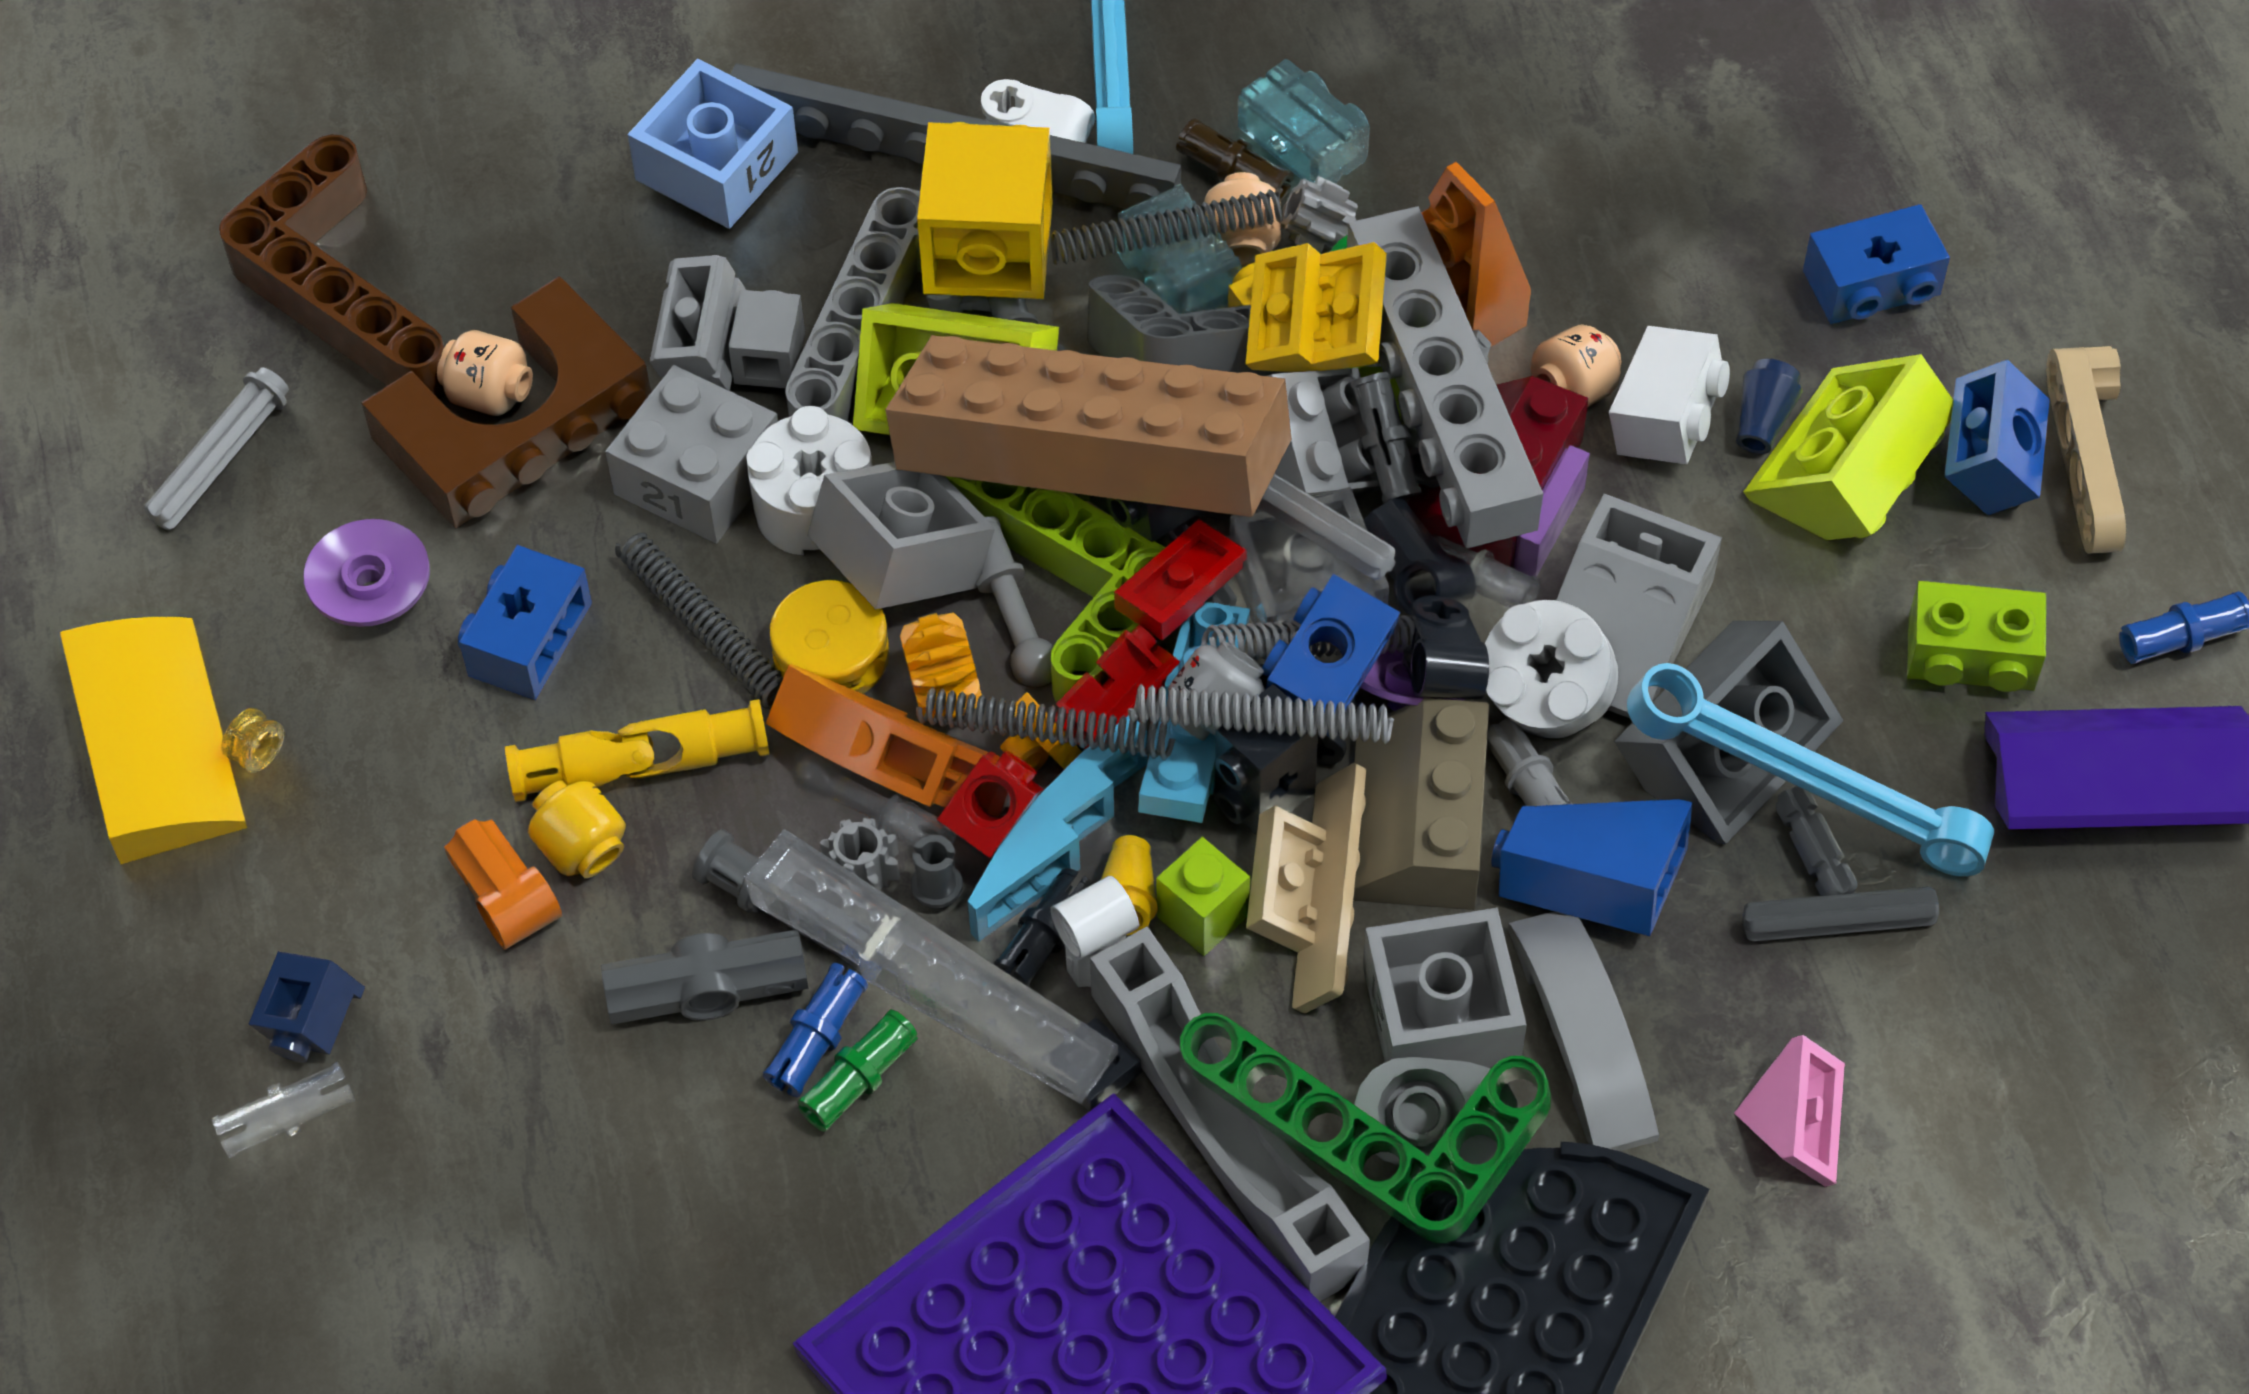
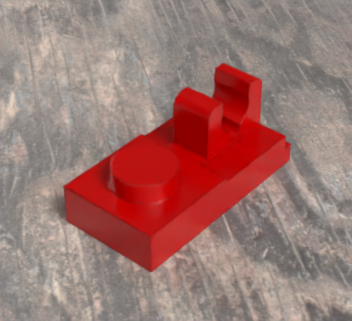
(1179, 579)

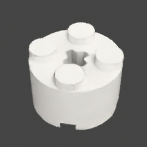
(789, 468)
(1569, 700)

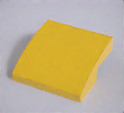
(1316, 308)

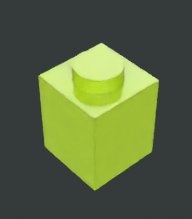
(1203, 896)

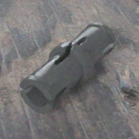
(1386, 436)

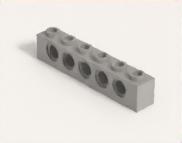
(1448, 387)

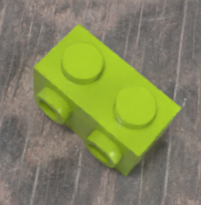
(1976, 636)

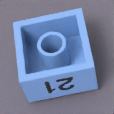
(713, 143)

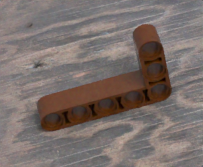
(274, 254)

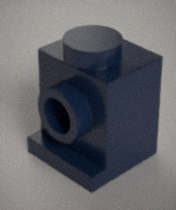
(303, 1005)

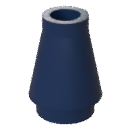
(1766, 402)

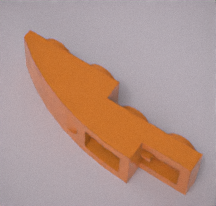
(877, 741)

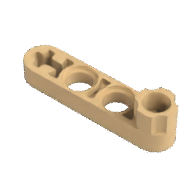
(2075, 385)

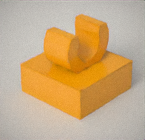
(1037, 752)

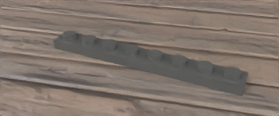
(901, 130)

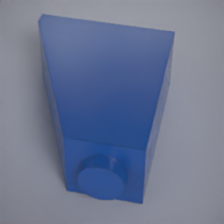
(1595, 859)

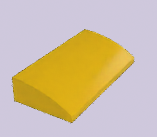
(152, 734)

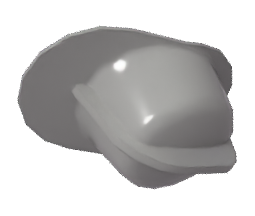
(1423, 1098)

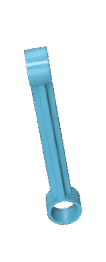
(1111, 75)
(1949, 837)

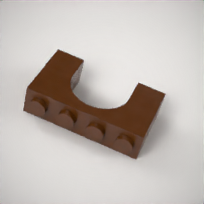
(474, 465)

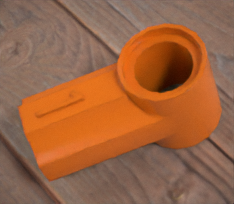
(507, 894)

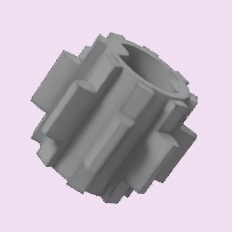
(1318, 213)
(864, 851)

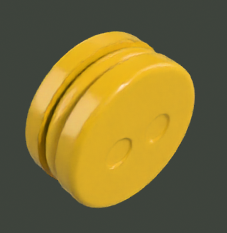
(832, 634)

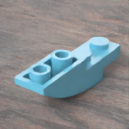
(1187, 777)

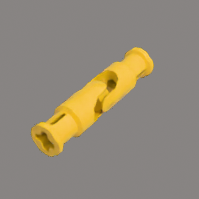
(606, 755)

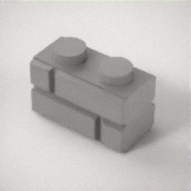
(697, 319)

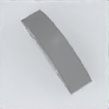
(1588, 1029)

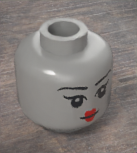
(1219, 670)

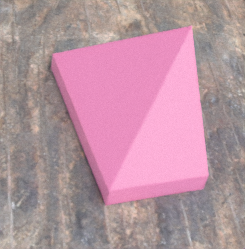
(1799, 1108)

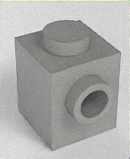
(766, 338)

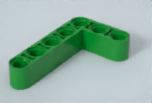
(1365, 1136)

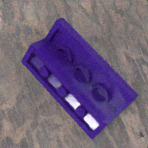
(2121, 766)

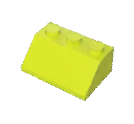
(896, 335)
(1854, 447)

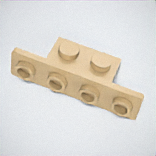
(1308, 882)

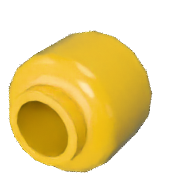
(576, 828)

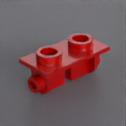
(1129, 663)

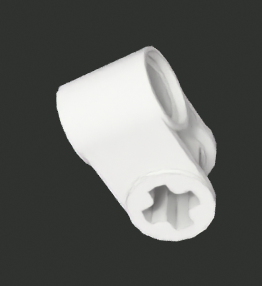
(1034, 107)

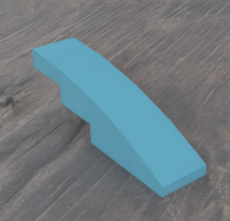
(1050, 835)

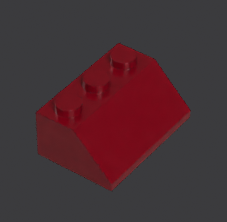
(1546, 423)

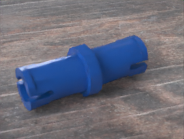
(2185, 627)
(815, 1030)

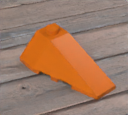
(1478, 255)

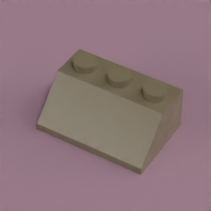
(1424, 806)

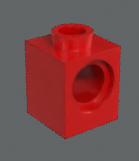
(968, 818)

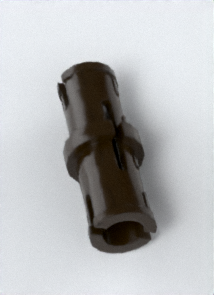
(1229, 156)

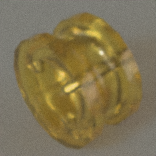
(252, 740)

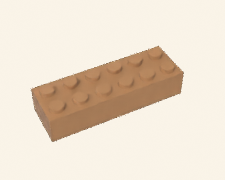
(1090, 424)

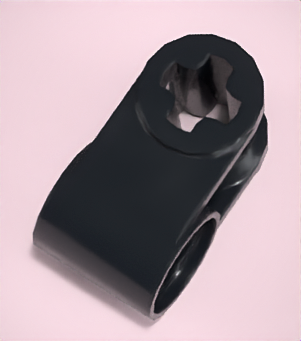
(1445, 651)

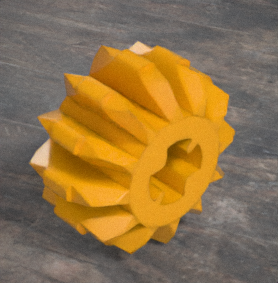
(939, 658)

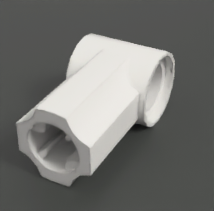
(1092, 923)

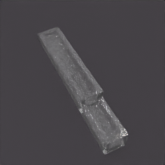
(927, 967)

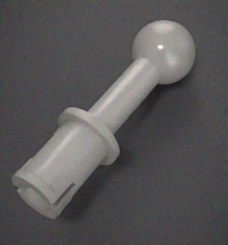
(1000, 574)

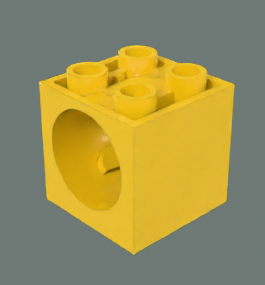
(985, 210)

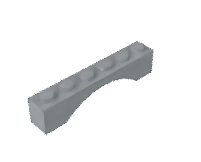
(1274, 1189)

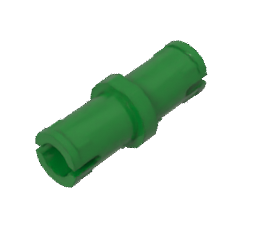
(857, 1070)

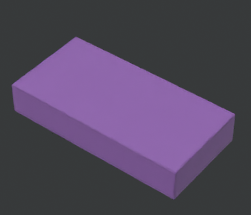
(1558, 502)

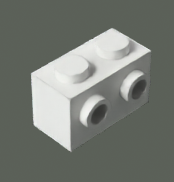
(1668, 395)

